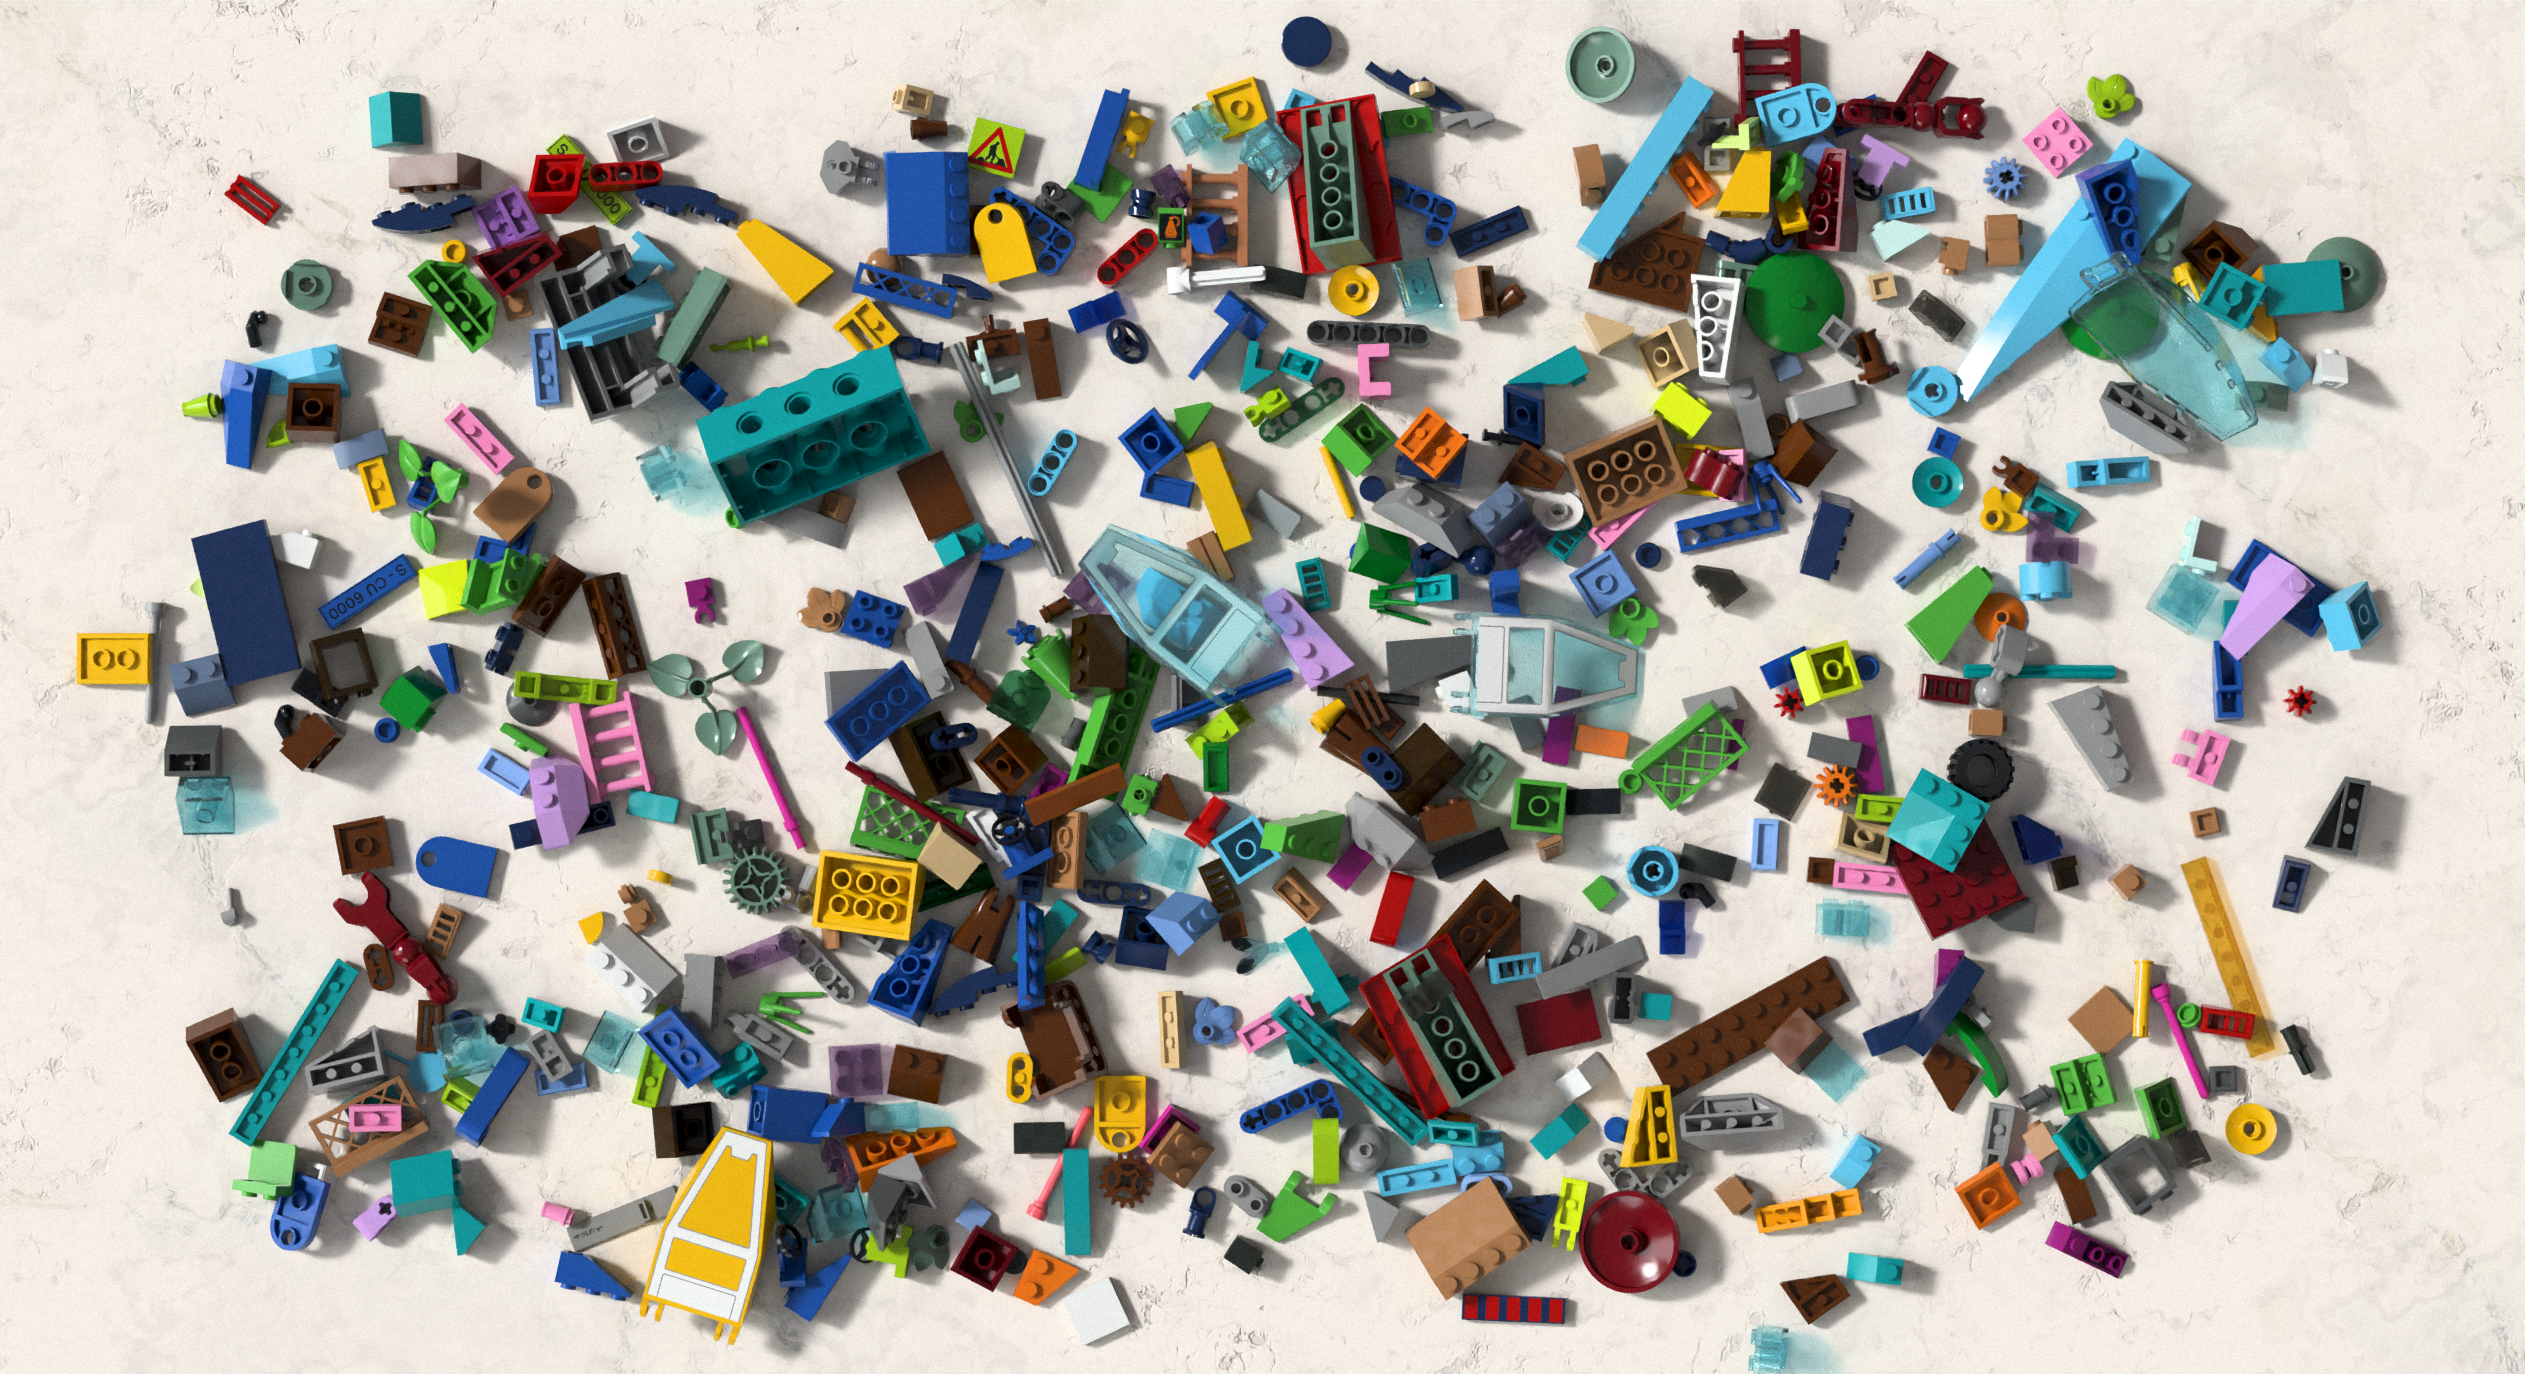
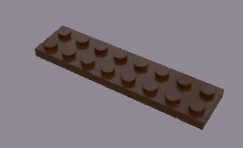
(1473, 931)
(1744, 1026)

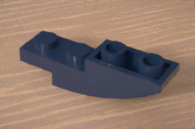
(678, 199)
(415, 220)
(527, 832)
(964, 992)

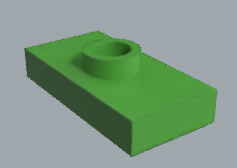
(1406, 122)
(524, 740)

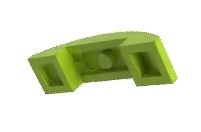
(564, 688)

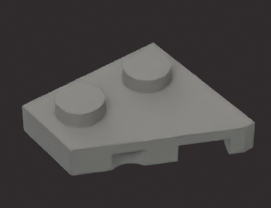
(1576, 944)

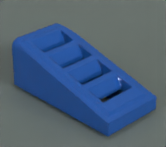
(416, 490)
(445, 662)

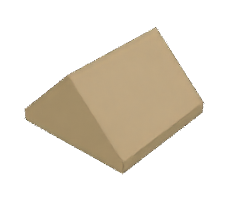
(1605, 332)
(1862, 838)
(949, 856)

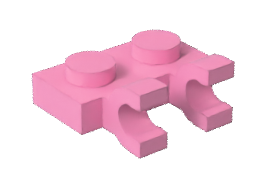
(2208, 756)

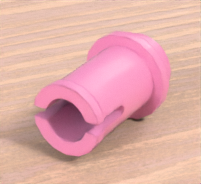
(558, 1213)

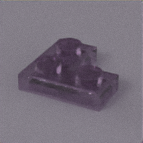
(2041, 543)

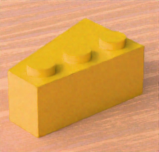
(1650, 1128)

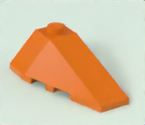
(874, 1150)

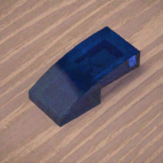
(1097, 312)
(1780, 670)
(1671, 927)

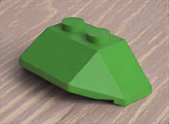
(458, 300)

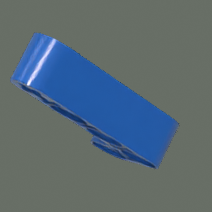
(1430, 212)
(1049, 240)
(1504, 591)
(491, 1097)
(1288, 1110)

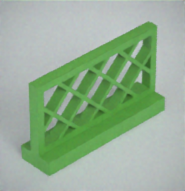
(1677, 737)
(889, 846)

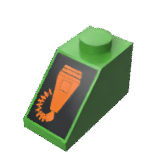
(1171, 227)

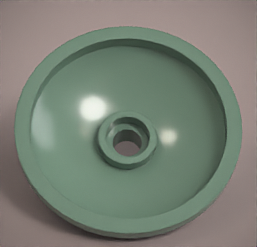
(1588, 61)
(2362, 268)

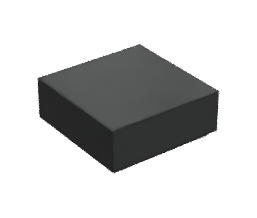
(2222, 1078)

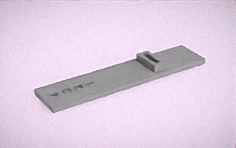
(1590, 967)
(621, 1219)

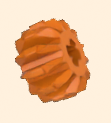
(1841, 779)

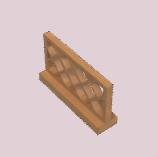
(378, 1145)

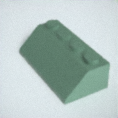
(693, 318)

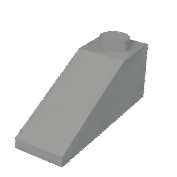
(1750, 418)
(928, 661)

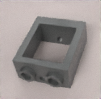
(2123, 1152)

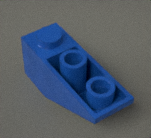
(585, 1272)

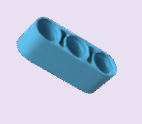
(1053, 450)

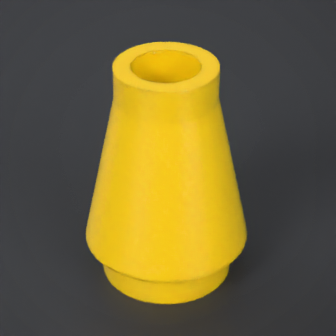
(1326, 717)

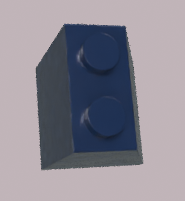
(1449, 478)

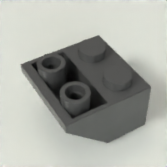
(193, 751)
(886, 1209)

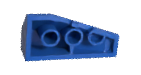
(2112, 201)
(243, 404)
(912, 979)

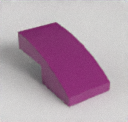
(1349, 866)

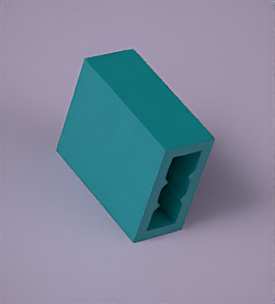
(426, 1183)

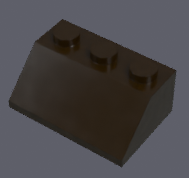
(1098, 656)
(1426, 769)
(928, 770)

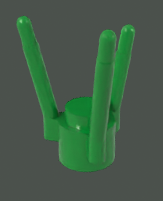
(1381, 601)

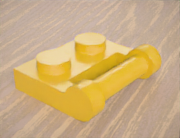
(870, 322)

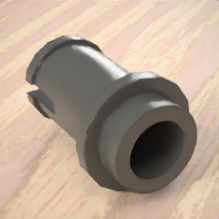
(1074, 734)
(2036, 1097)

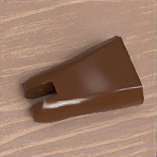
(1350, 739)
(985, 927)

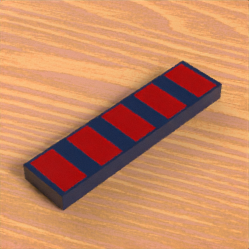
(1513, 1308)

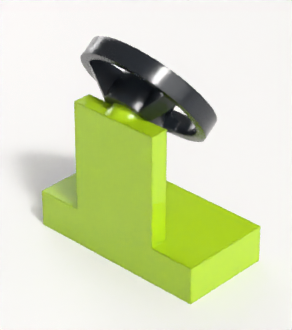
(894, 1253)

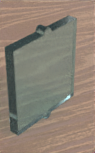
(1834, 1071)

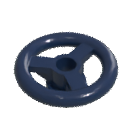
(1125, 343)

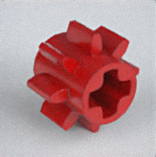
(2303, 696)
(1785, 709)

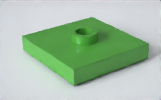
(1110, 194)

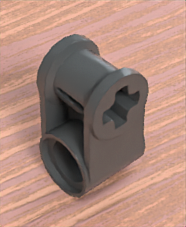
(1061, 206)

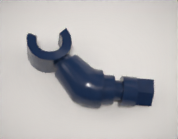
(1746, 251)

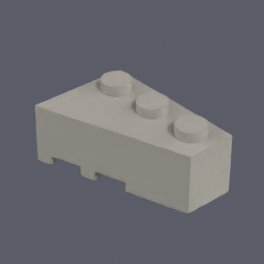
(702, 990)

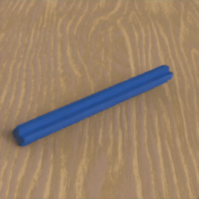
(1207, 706)

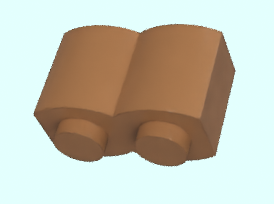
(2002, 240)

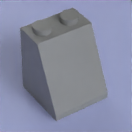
(845, 685)

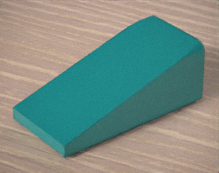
(653, 806)

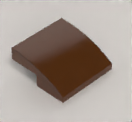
(400, 325)

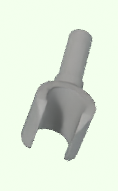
(231, 915)

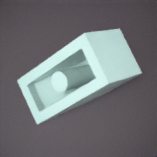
(1895, 237)

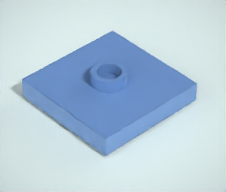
(1603, 583)

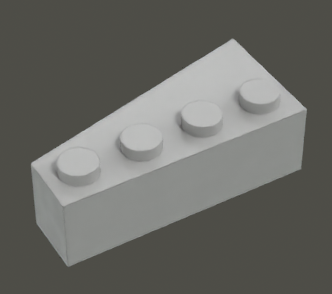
(2094, 736)

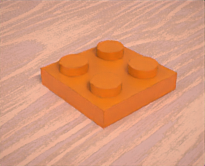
(1988, 1195)

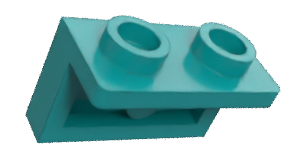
(738, 1071)

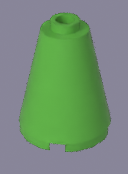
(1051, 662)

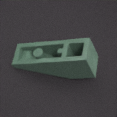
(2163, 243)

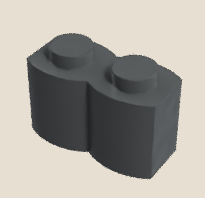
(1622, 989)

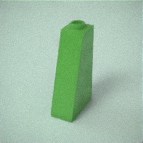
(1947, 616)

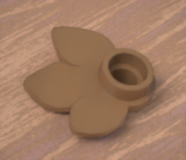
(820, 606)

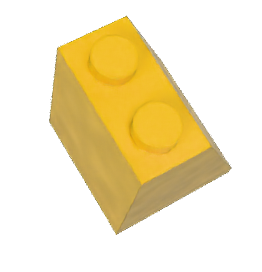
(1748, 187)

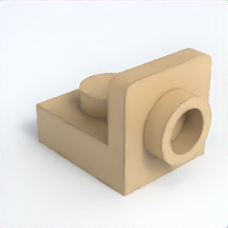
(912, 100)

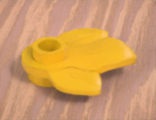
(2004, 508)

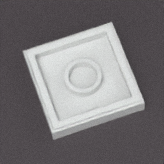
(1096, 1311)

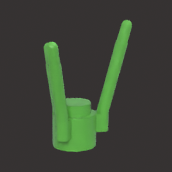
(773, 1006)

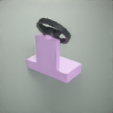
(1876, 167)

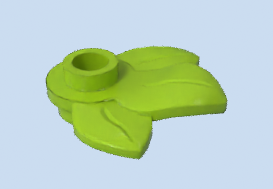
(2109, 92)

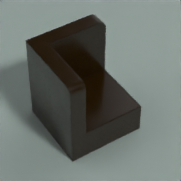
(2063, 872)

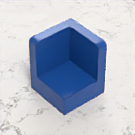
(1207, 233)

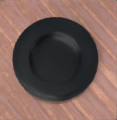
(1018, 1263)

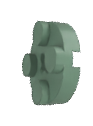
(297, 274)

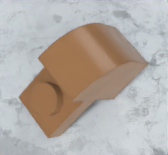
(1590, 174)

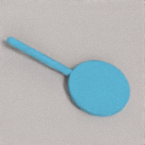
(423, 1071)

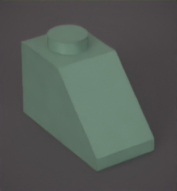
(2268, 396)

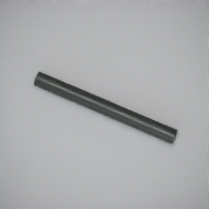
(1386, 697)

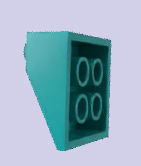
(1937, 820)

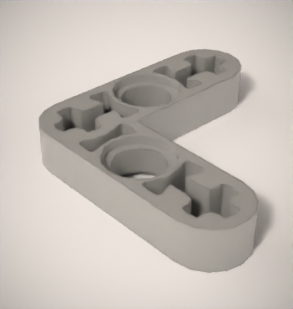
(1636, 1183)

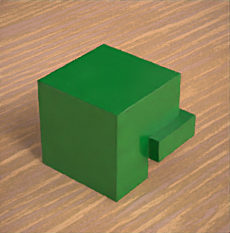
(413, 699)

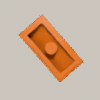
(1693, 179)
(1601, 741)

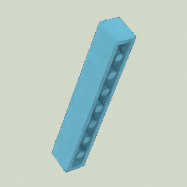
(1644, 170)

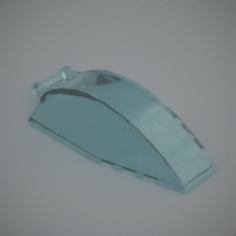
(2166, 343)

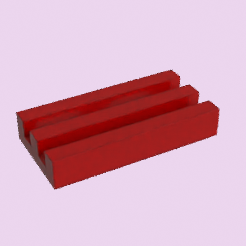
(235, 187)

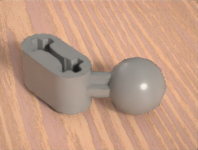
(2007, 659)

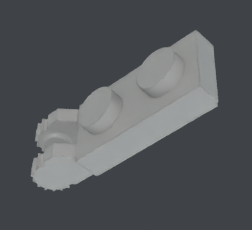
(1996, 1133)

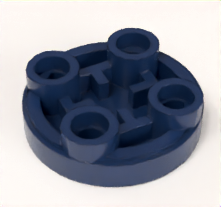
(1306, 42)

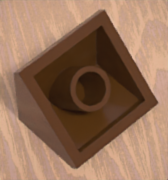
(1802, 454)
(1798, 1040)

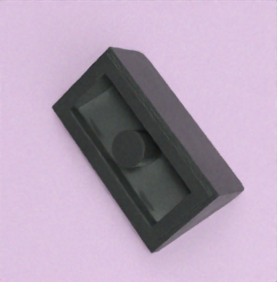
(1039, 1137)

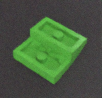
(2083, 1083)

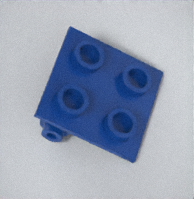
(872, 619)

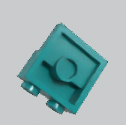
(2232, 297)

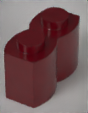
(1713, 473)

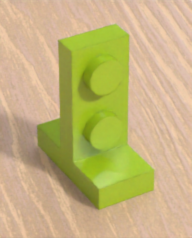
(1220, 728)

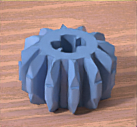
(2010, 186)

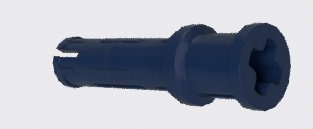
(999, 802)

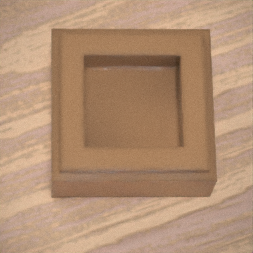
(2204, 821)

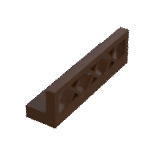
(608, 626)

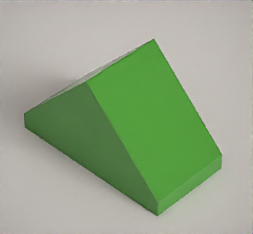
(1190, 420)

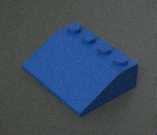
(927, 204)

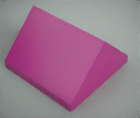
(1163, 1125)

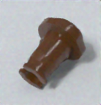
(1873, 358)

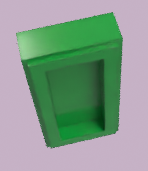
(1216, 766)

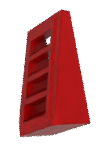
(2228, 1013)

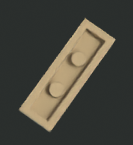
(1172, 1029)

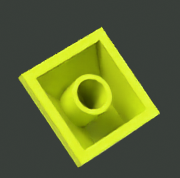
(443, 588)

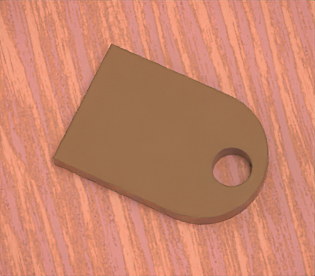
(514, 505)

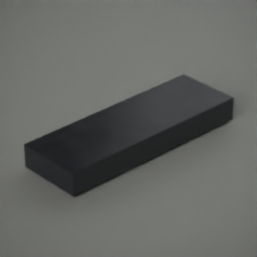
(1469, 852)

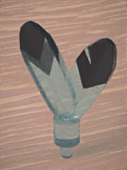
(1257, 952)

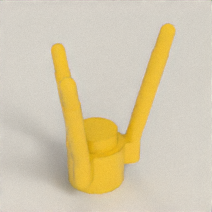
(2187, 275)

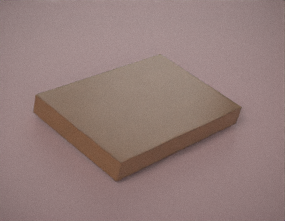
(1069, 848)

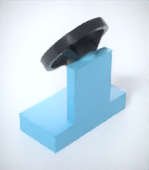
(645, 261)

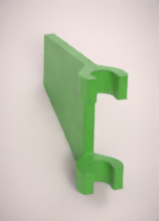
(1292, 1212)

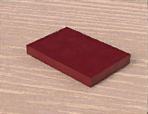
(1558, 1022)

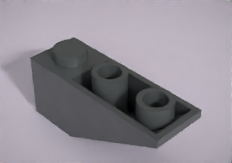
(2017, 917)

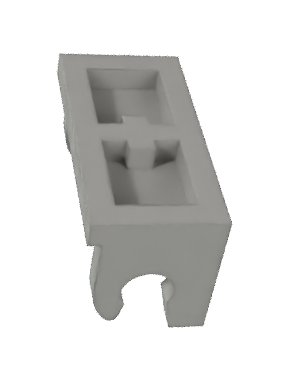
(1183, 696)

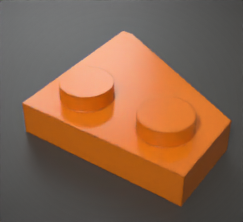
(1043, 1277)

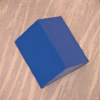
(1152, 442)

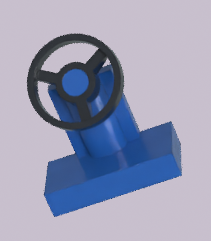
(1017, 847)
(792, 1256)

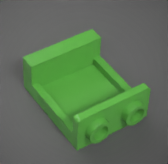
(495, 584)

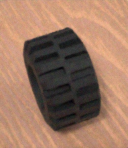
(2000, 760)

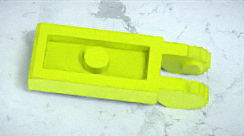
(1569, 1210)

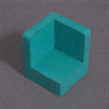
(1655, 1006)

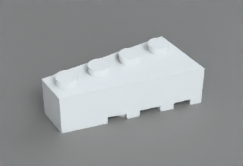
(1717, 323)

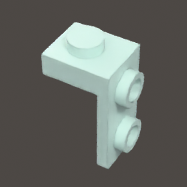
(1001, 381)
(2198, 565)

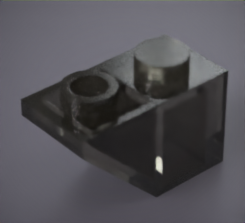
(1720, 583)

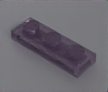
(762, 953)

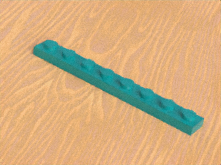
(294, 1052)
(1350, 1071)

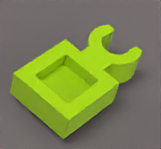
(1270, 404)

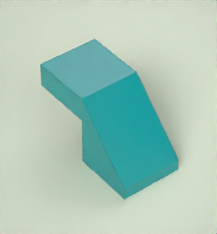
(1560, 1131)

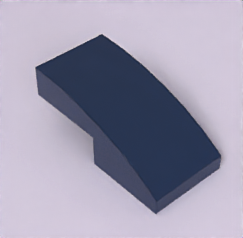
(974, 290)

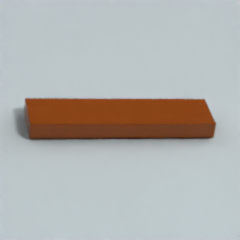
(1076, 794)

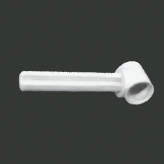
(1182, 279)

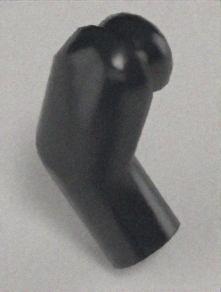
(1696, 891)

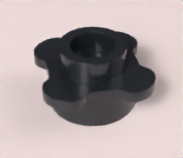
(500, 1021)

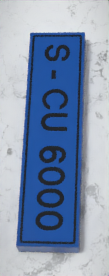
(367, 591)

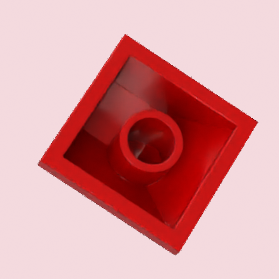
(555, 182)

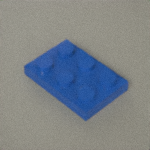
(681, 1046)

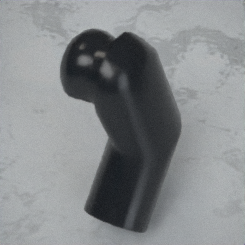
(252, 327)
(283, 720)

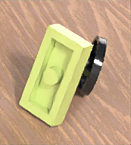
(1748, 136)

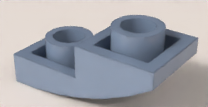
(361, 448)

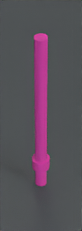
(791, 823)

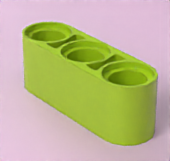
(1325, 1151)

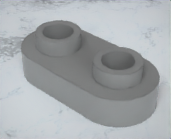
(1246, 1196)

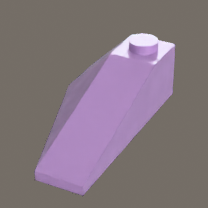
(2268, 597)

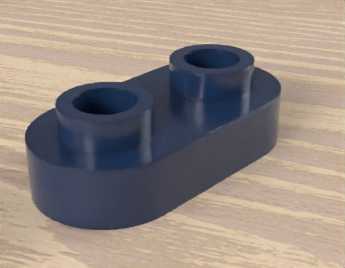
(1382, 767)

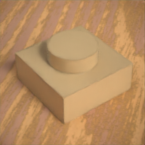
(1881, 286)

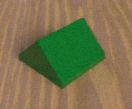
(1380, 554)

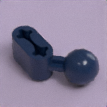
(1430, 559)

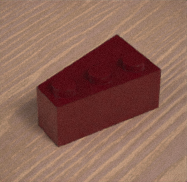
(519, 260)

